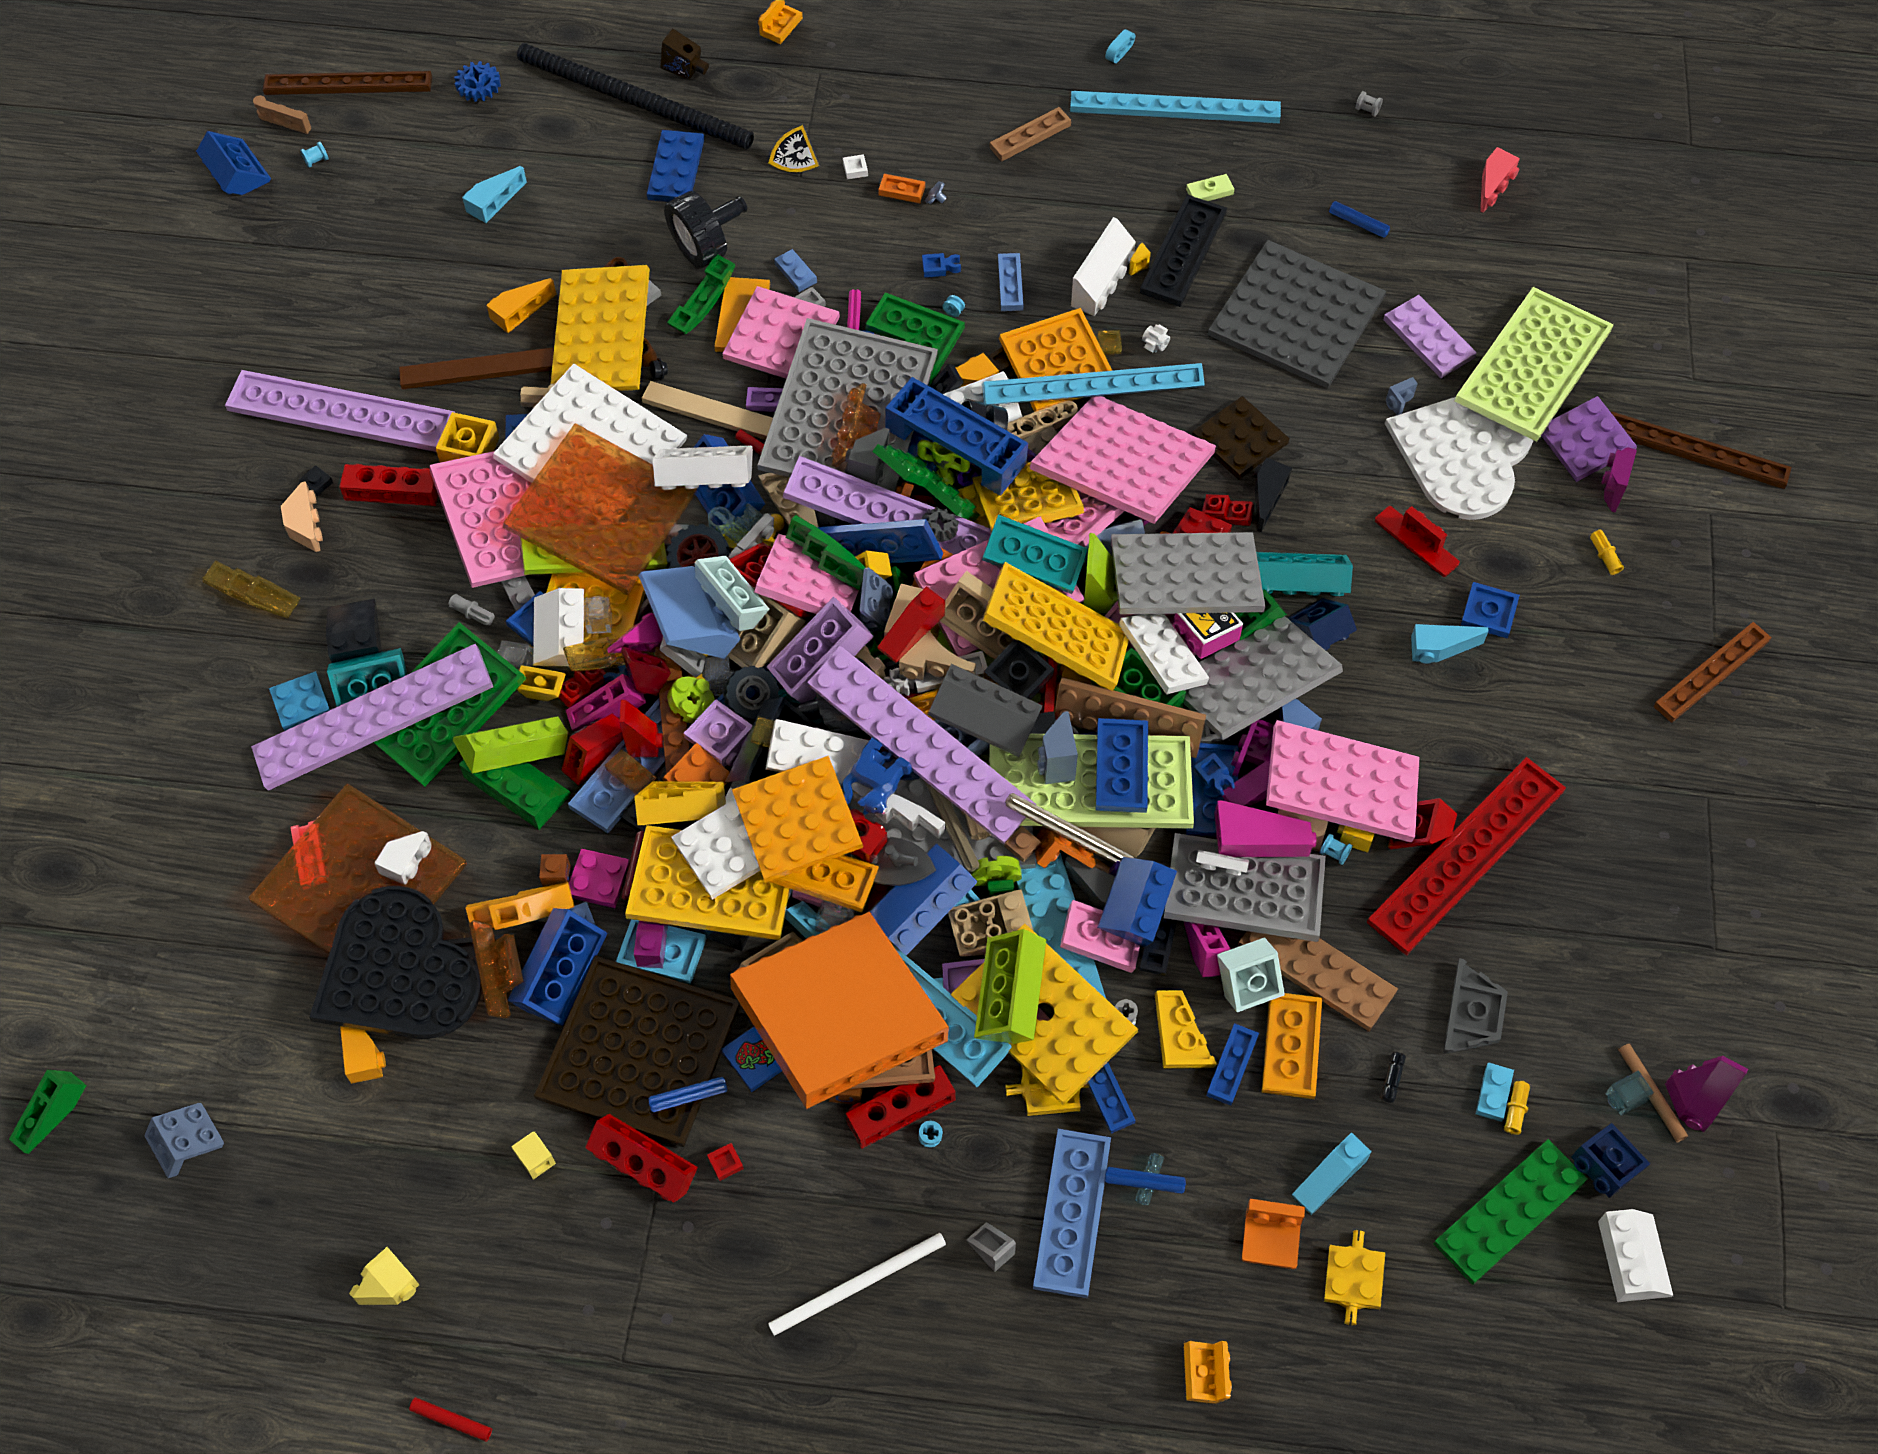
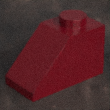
(645, 671)

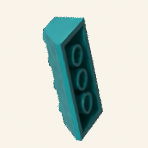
(1305, 573)

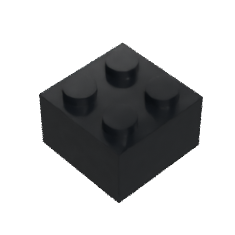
(1019, 670)

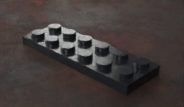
(1183, 250)

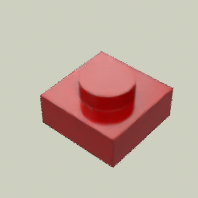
(725, 1161)

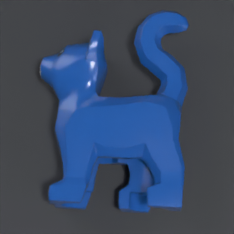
(871, 773)

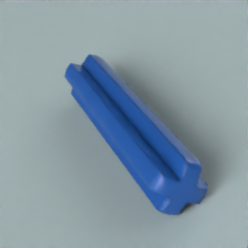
(1359, 219)
(687, 1094)
(1145, 1180)

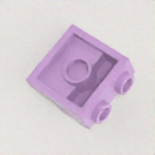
(719, 733)

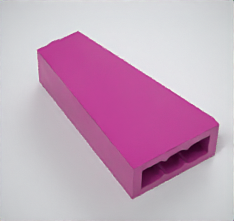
(1259, 833)

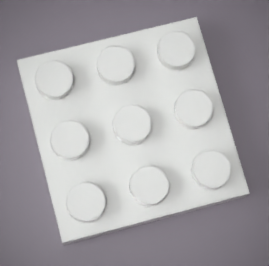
(718, 850)

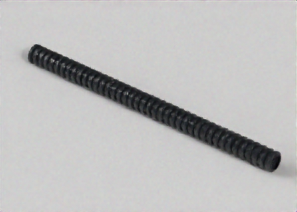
(635, 96)

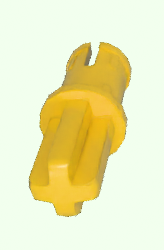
(1606, 552)
(1517, 1107)

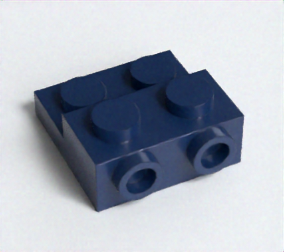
(1609, 1160)

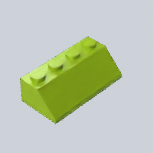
(512, 744)
(1010, 987)

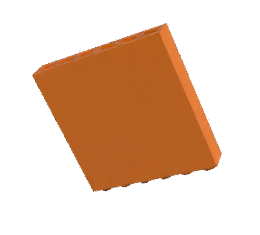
(838, 1009)

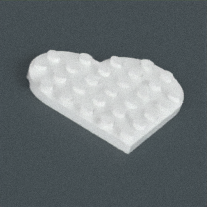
(1459, 457)

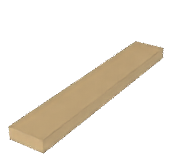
(707, 410)

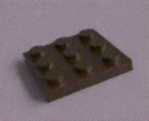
(1241, 437)

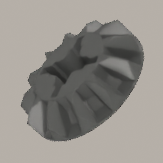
(950, 524)

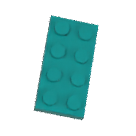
(1035, 553)

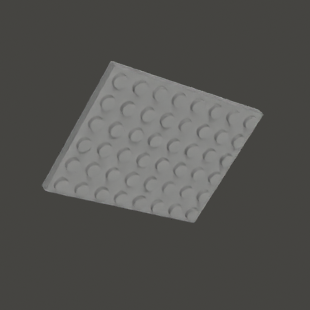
(816, 390)

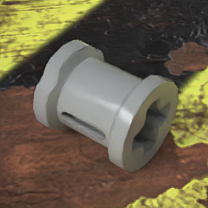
(1361, 103)
(1131, 1009)

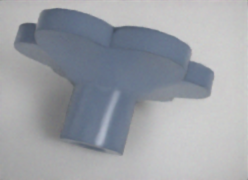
(936, 193)

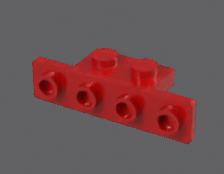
(1420, 537)

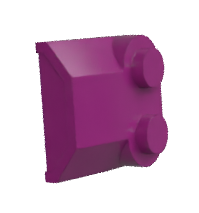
(1618, 476)

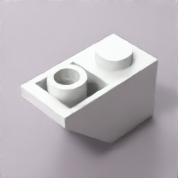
(401, 857)

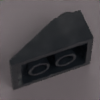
(352, 630)

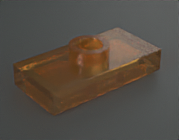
(629, 772)

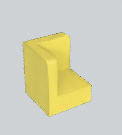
(533, 1155)

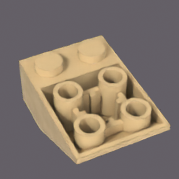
(987, 918)

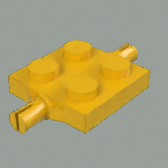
(1039, 1099)
(1354, 1277)

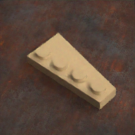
(775, 487)

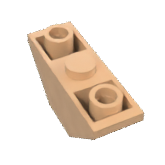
(301, 517)

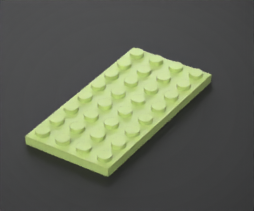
(1534, 364)
(1075, 801)

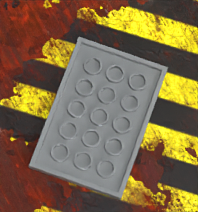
(1187, 573)
(1259, 676)
(1272, 898)

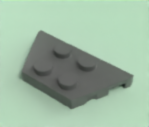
(1474, 1011)

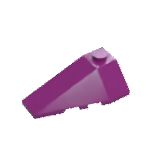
(1704, 1090)

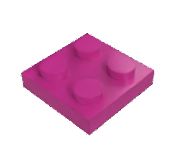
(598, 878)

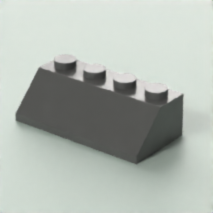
(985, 710)

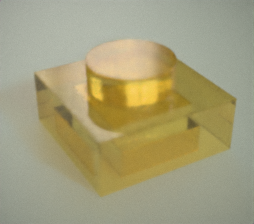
(1110, 341)

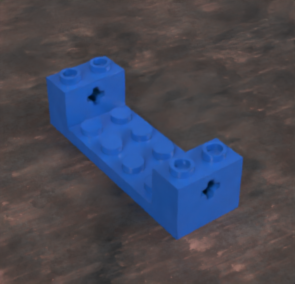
(960, 431)

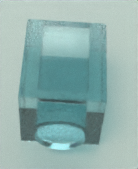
(1629, 1093)

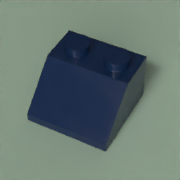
(1325, 622)

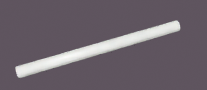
(856, 1284)

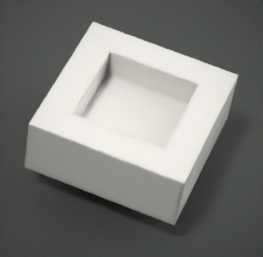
(855, 166)

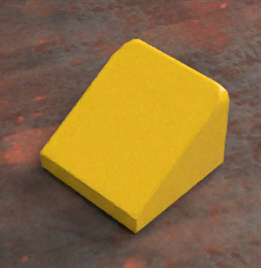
(1139, 260)

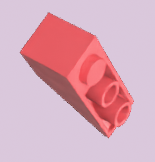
(1497, 172)

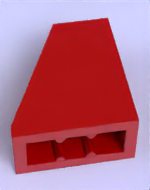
(591, 748)

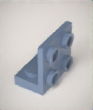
(875, 601)
(182, 1136)

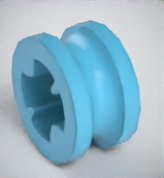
(953, 306)
(923, 1138)

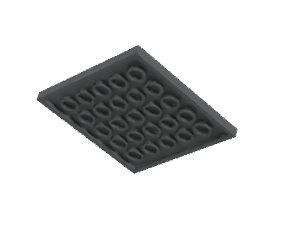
(1297, 313)

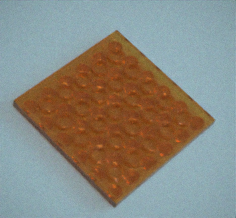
(598, 509)
(336, 866)

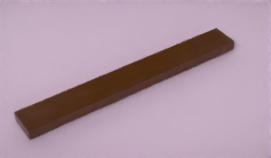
(347, 82)
(476, 368)
(1705, 452)

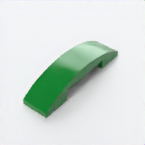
(704, 297)

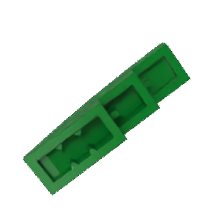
(821, 547)

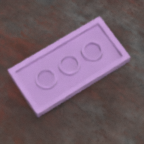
(1430, 336)

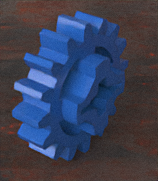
(477, 81)

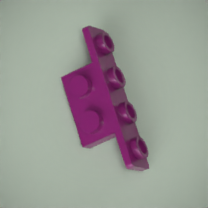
(1255, 746)

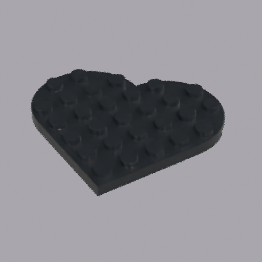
(395, 970)

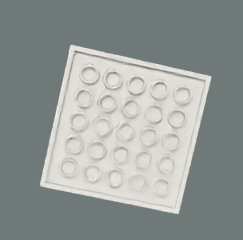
(593, 405)

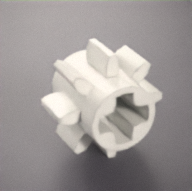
(1156, 338)
(899, 682)

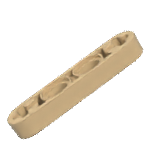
(1034, 419)

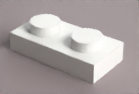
(1232, 864)

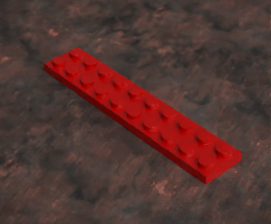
(1465, 856)

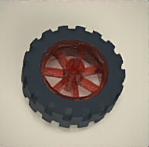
(692, 535)

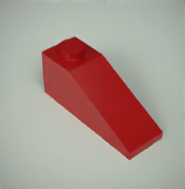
(913, 624)
(639, 732)

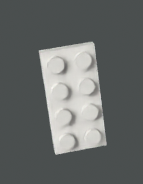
(1164, 652)
(799, 744)

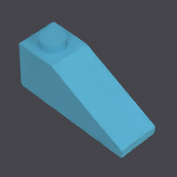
(492, 194)
(1440, 642)
(1332, 1173)

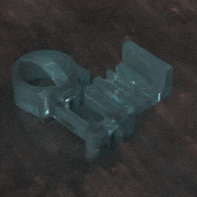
(739, 527)

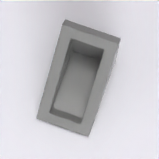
(992, 1246)

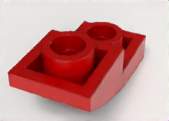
(1228, 511)
(581, 686)

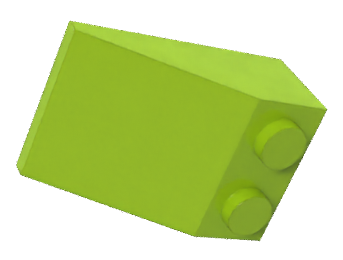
(1099, 578)

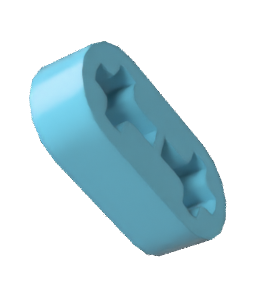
(1120, 46)

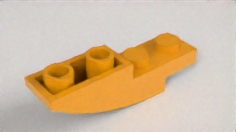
(523, 907)

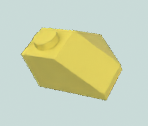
(384, 1282)

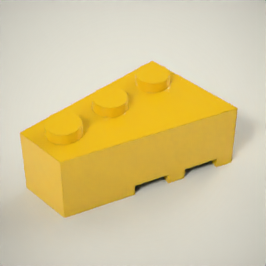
(678, 801)

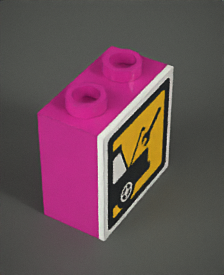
(1208, 631)

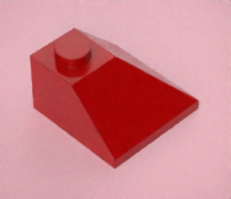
(1433, 823)

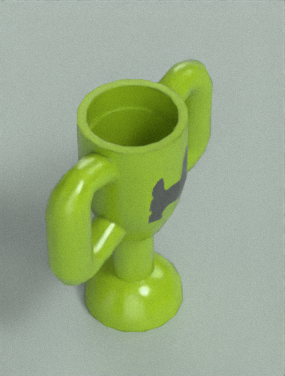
(942, 459)

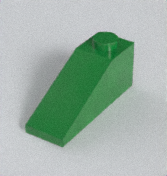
(1258, 620)
(49, 1105)

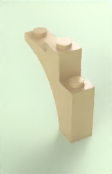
(927, 653)

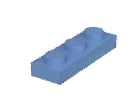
(1010, 282)

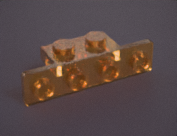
(858, 422)
(497, 967)

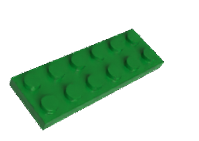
(1510, 1211)

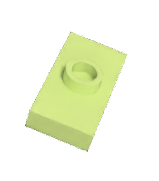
(1211, 188)

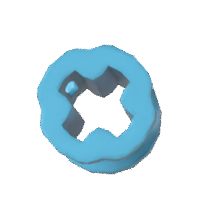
(314, 154)
(1335, 849)

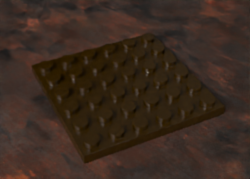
(633, 1041)

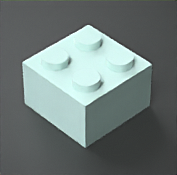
(1251, 974)

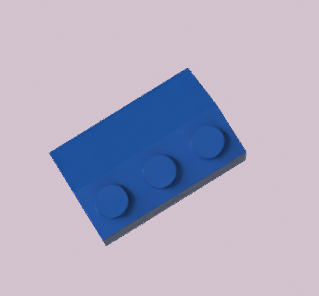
(232, 163)
(1137, 900)

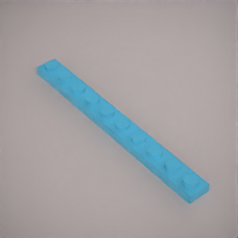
(1175, 106)
(1092, 384)

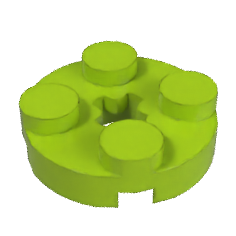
(694, 688)
(1003, 869)

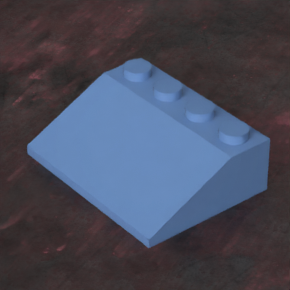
(688, 613)

